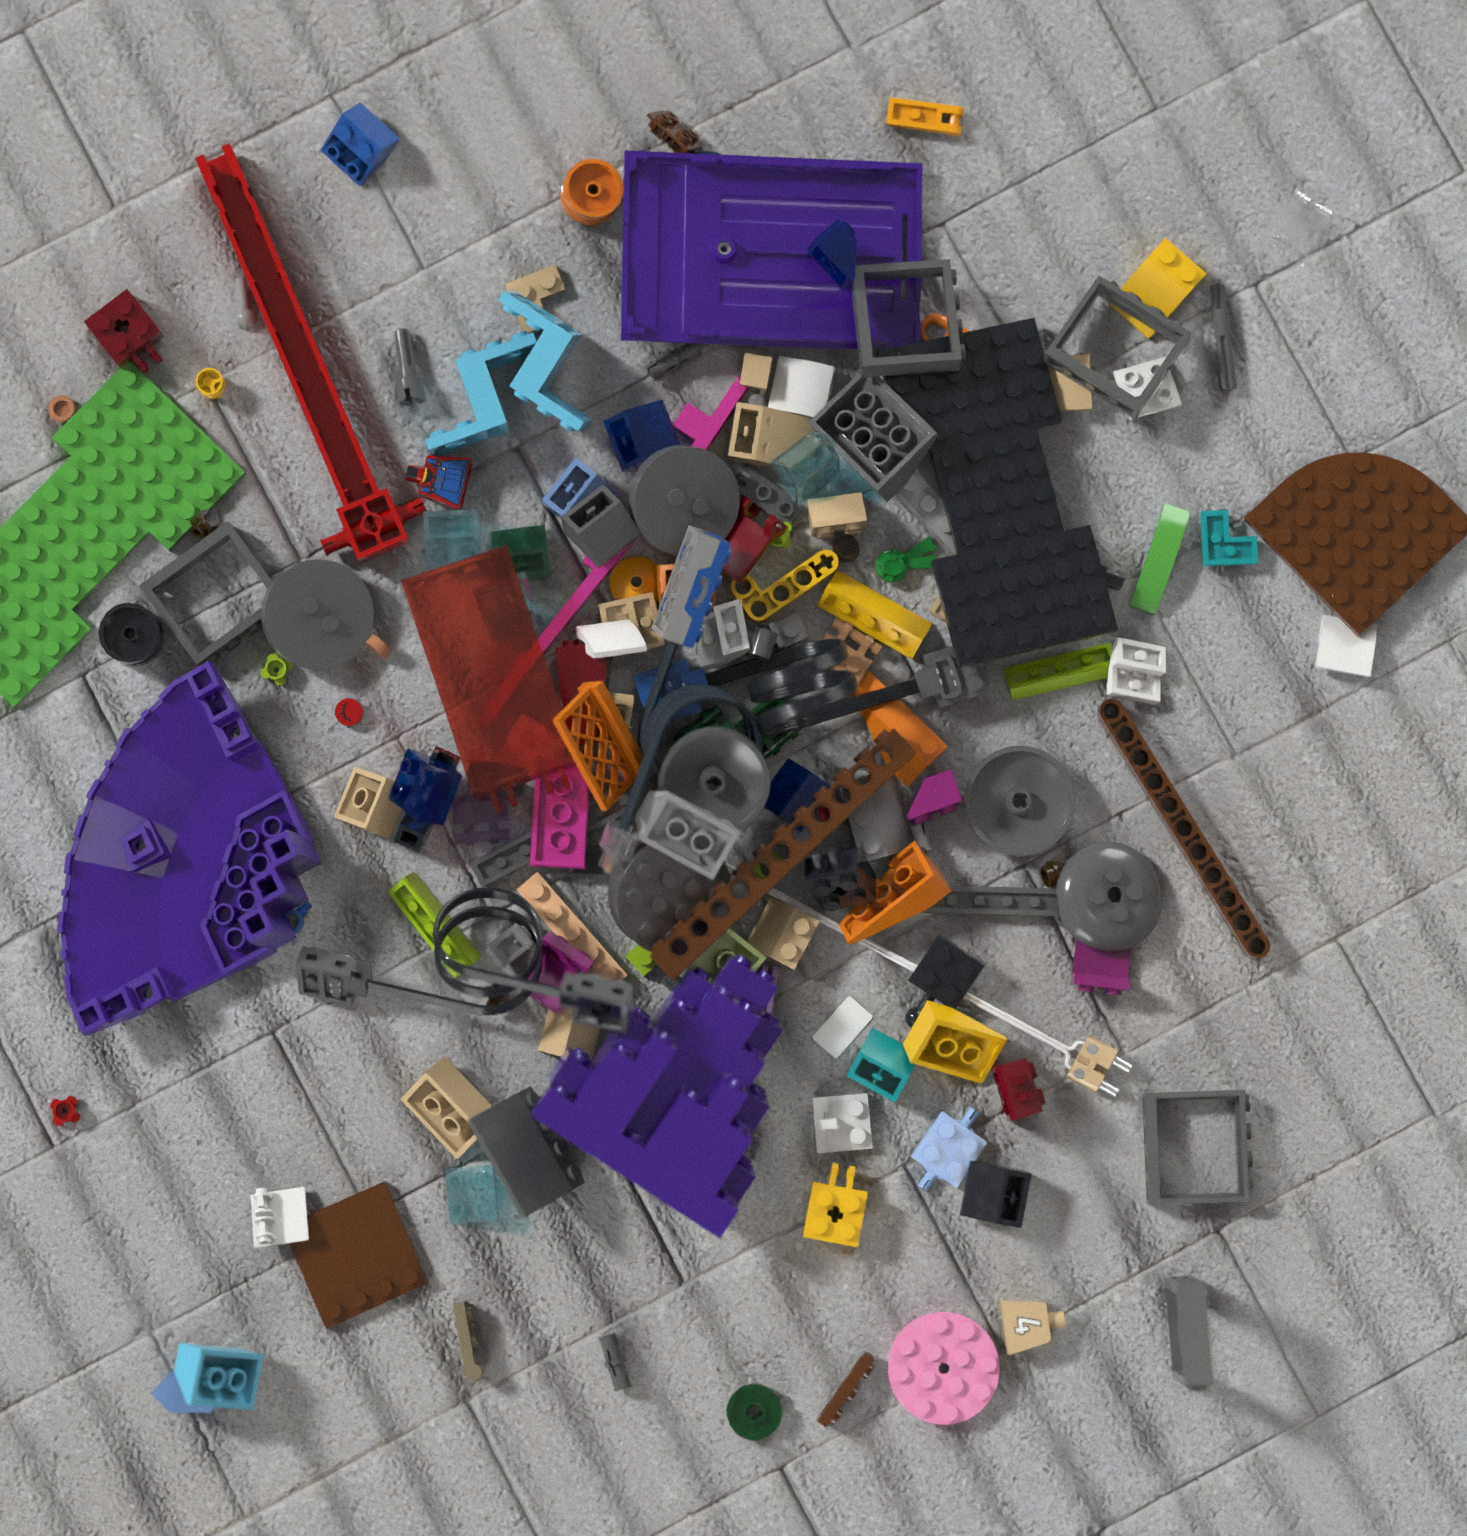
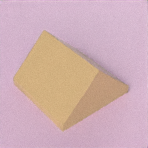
(561, 1033)

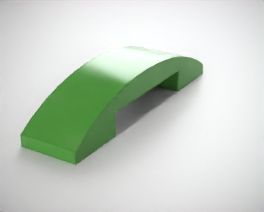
(1160, 559)

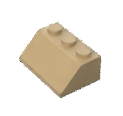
(444, 1104)

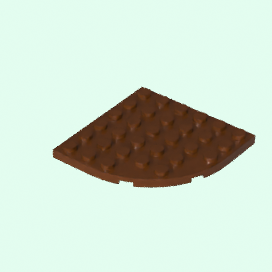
(1359, 531)

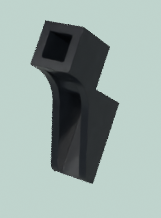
(414, 833)

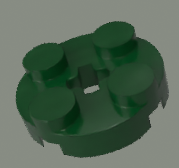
(740, 1419)

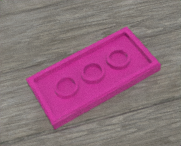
(560, 822)

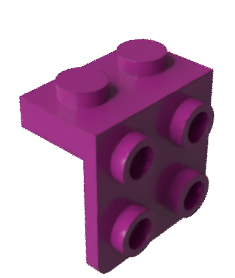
(559, 959)
(1100, 970)

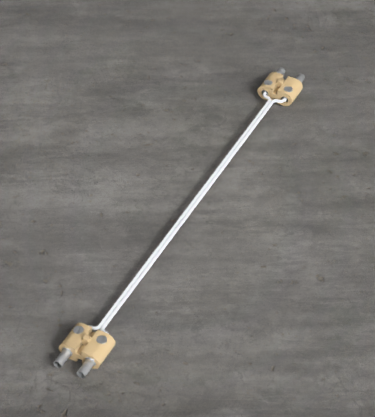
(1086, 1069)

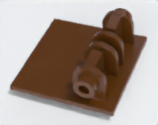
(667, 122)

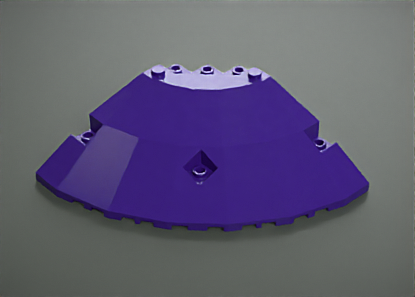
(213, 864)

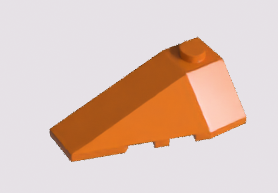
(907, 724)
(903, 891)

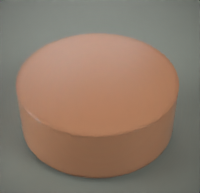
(62, 408)
(378, 647)

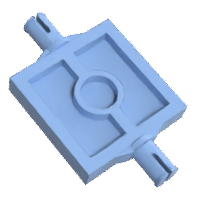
(948, 1149)

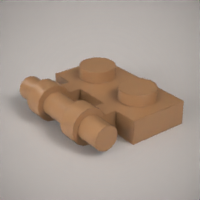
(856, 660)

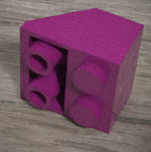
(935, 795)

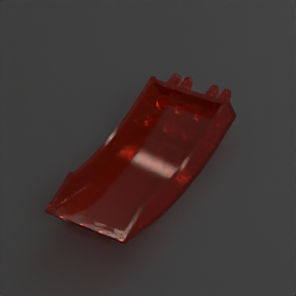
(490, 673)

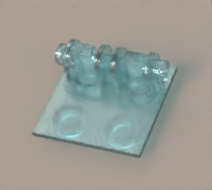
(472, 1194)

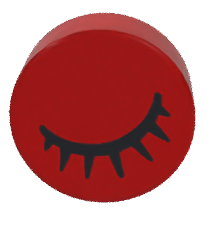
(349, 712)

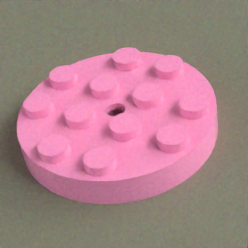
(948, 1340)

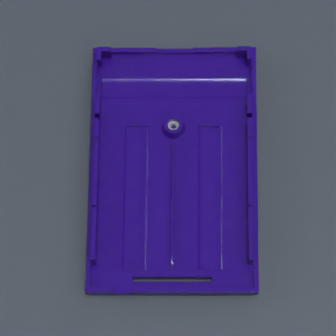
(725, 240)

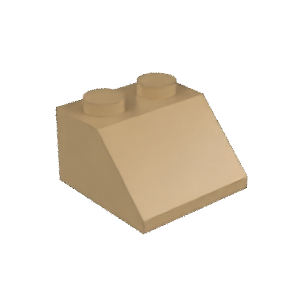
(367, 803)
(782, 933)

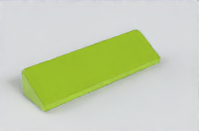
(1058, 671)
(421, 910)

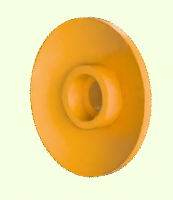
(628, 569)

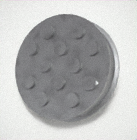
(657, 893)

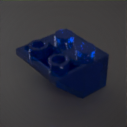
(640, 433)
(425, 787)

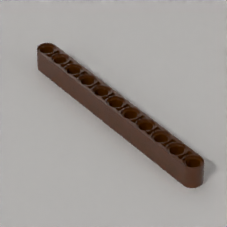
(1195, 836)

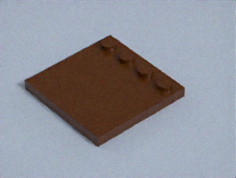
(357, 1255)

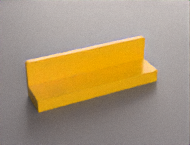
(874, 614)

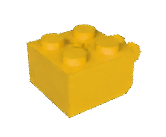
(850, 1203)

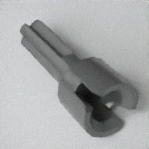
(409, 384)

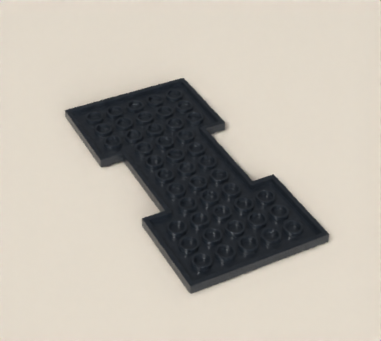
(1015, 569)

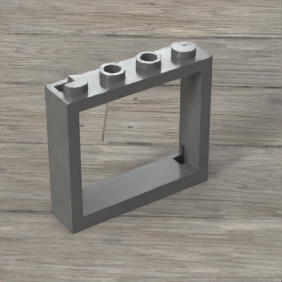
(910, 363)
(1093, 381)
(182, 564)
(1243, 1157)
(1189, 1332)

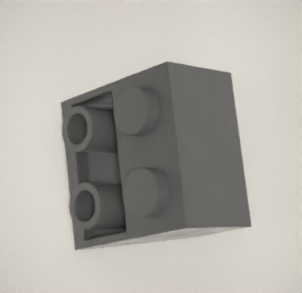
(600, 526)

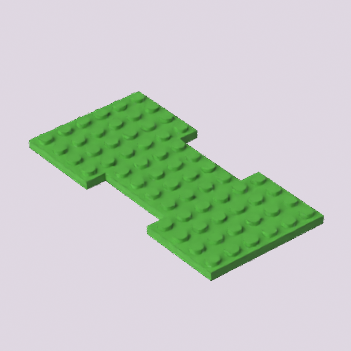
(129, 474)

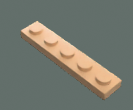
(566, 924)

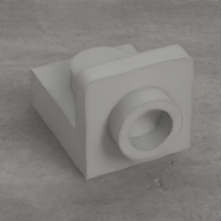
(789, 631)

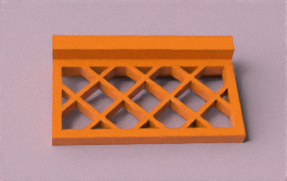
(612, 733)

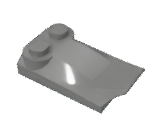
(685, 832)

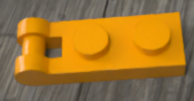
(924, 116)

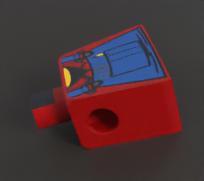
(442, 479)

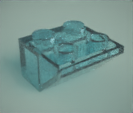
(807, 467)
(451, 536)

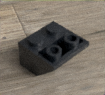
(995, 1194)

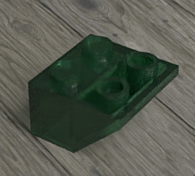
(527, 550)

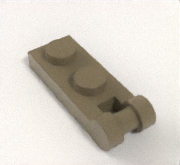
(468, 1342)

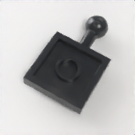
(944, 975)

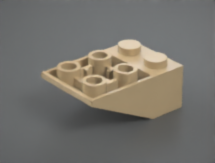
(764, 433)

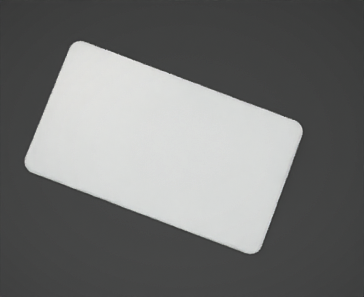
(842, 1027)

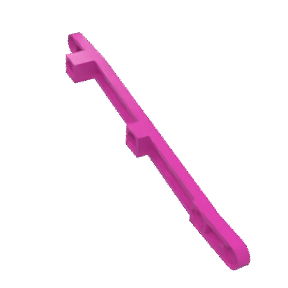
(698, 429)

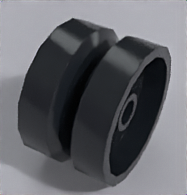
(147, 638)

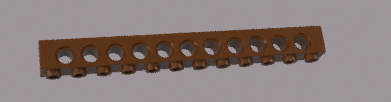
(899, 752)

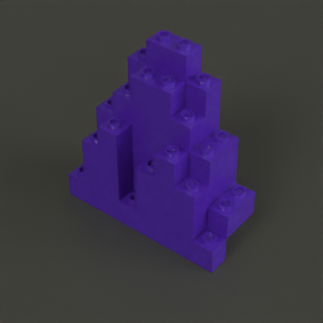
(676, 1093)

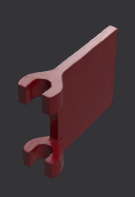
(749, 539)

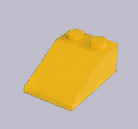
(1162, 283)
(952, 1043)

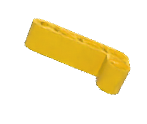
(788, 582)

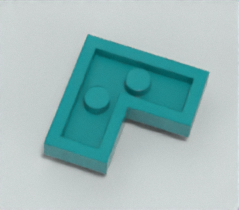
(1219, 547)

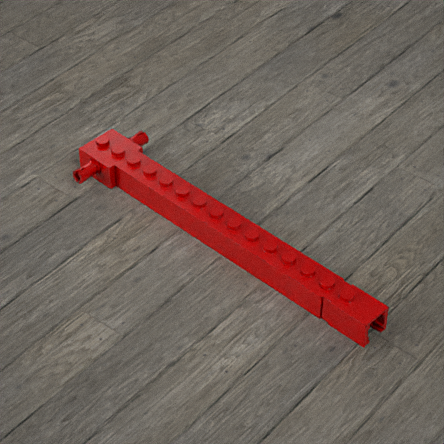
(368, 515)

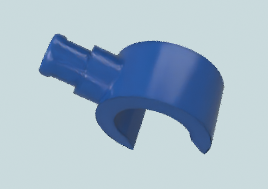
(300, 912)

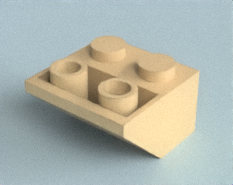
(836, 515)

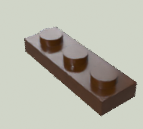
(846, 1390)

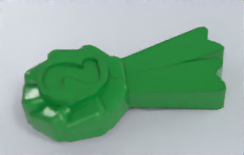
(894, 565)

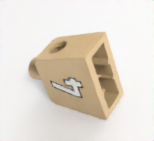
(1027, 1324)

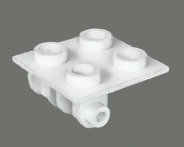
(1136, 378)
(279, 1217)

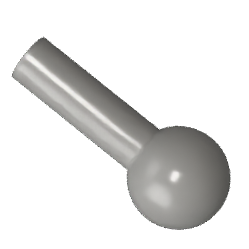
(245, 317)

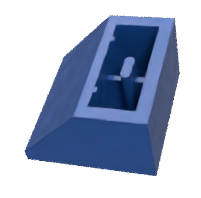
(359, 143)

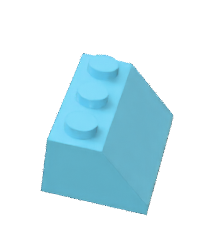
(218, 1375)

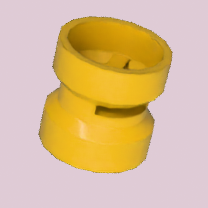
(210, 378)

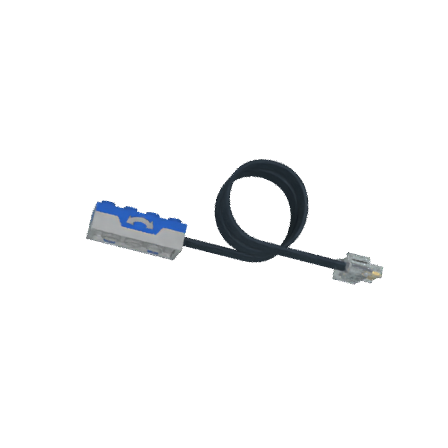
(678, 621)

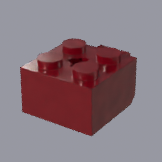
(141, 335)
(1018, 1089)

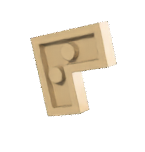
(536, 288)

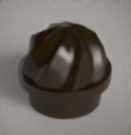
(1050, 873)

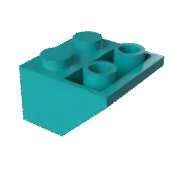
(881, 1065)

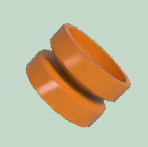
(599, 178)

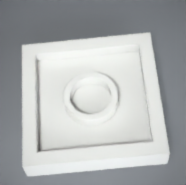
(842, 1123)

